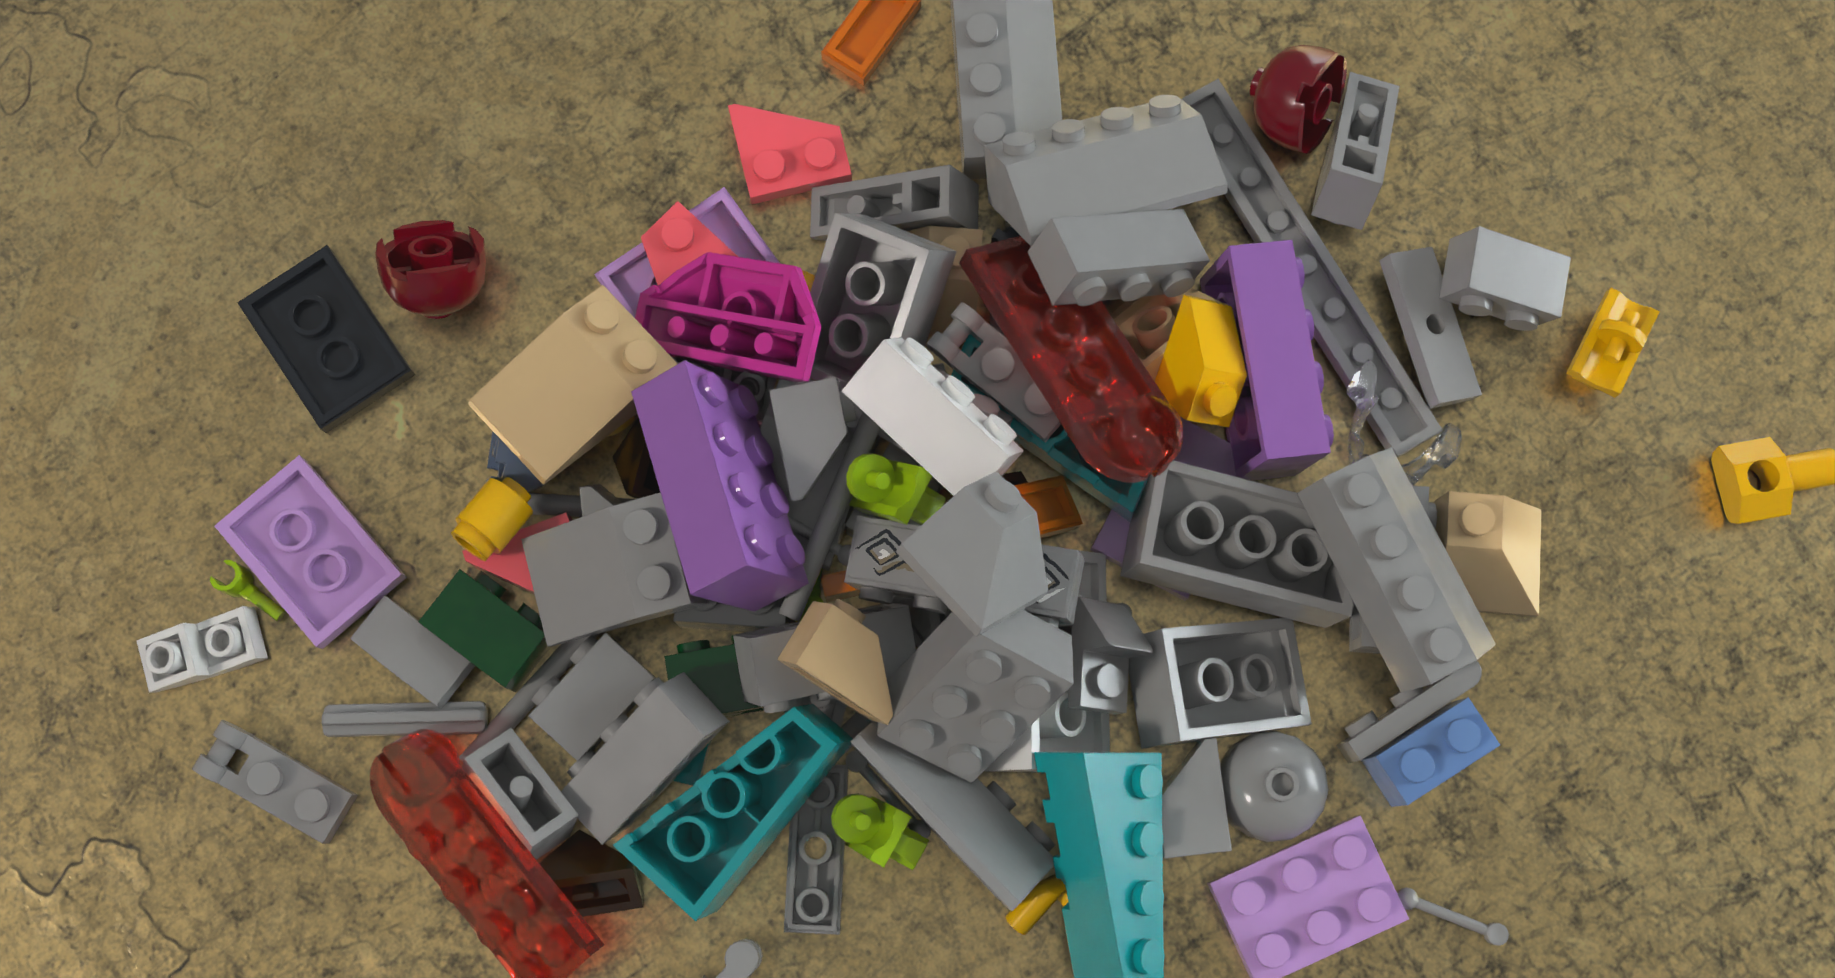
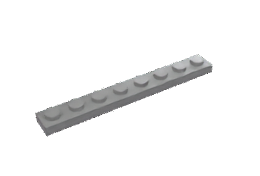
(1339, 317)

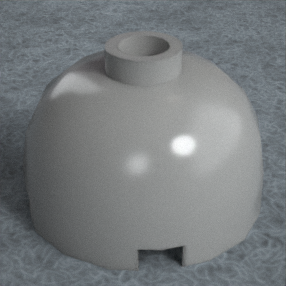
(1273, 786)

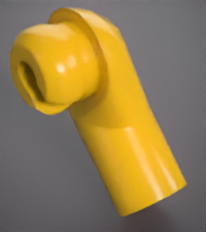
(1037, 904)

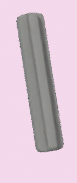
(403, 718)

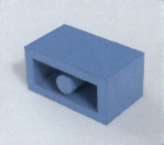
(1430, 752)

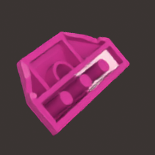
(735, 316)

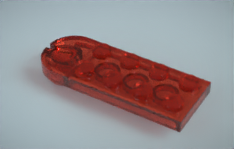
(1079, 366)
(478, 859)

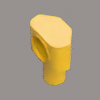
(1778, 474)

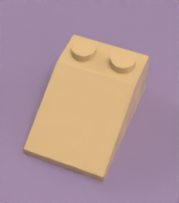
(571, 384)

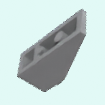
(1356, 152)
(904, 200)

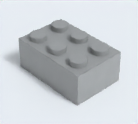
(871, 289)
(974, 696)

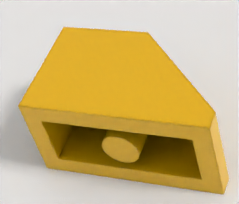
(1203, 363)

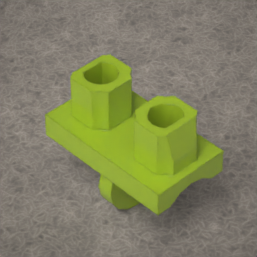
(892, 489)
(877, 830)

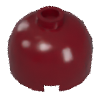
(1296, 93)
(432, 267)

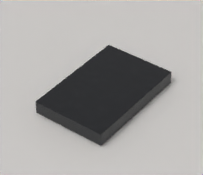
(326, 339)

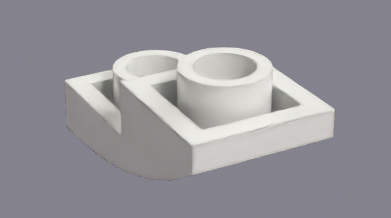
(201, 649)

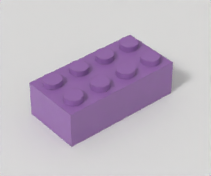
(1280, 410)
(719, 488)

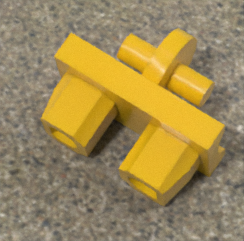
(1612, 343)

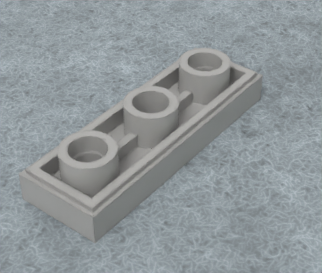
(1430, 328)
(812, 884)

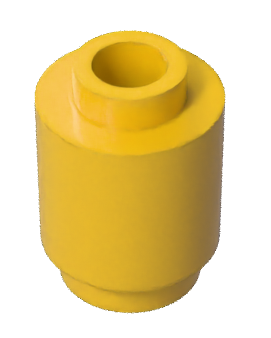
(492, 517)

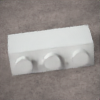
(931, 415)

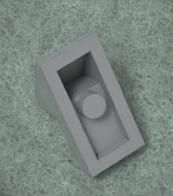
(1101, 647)

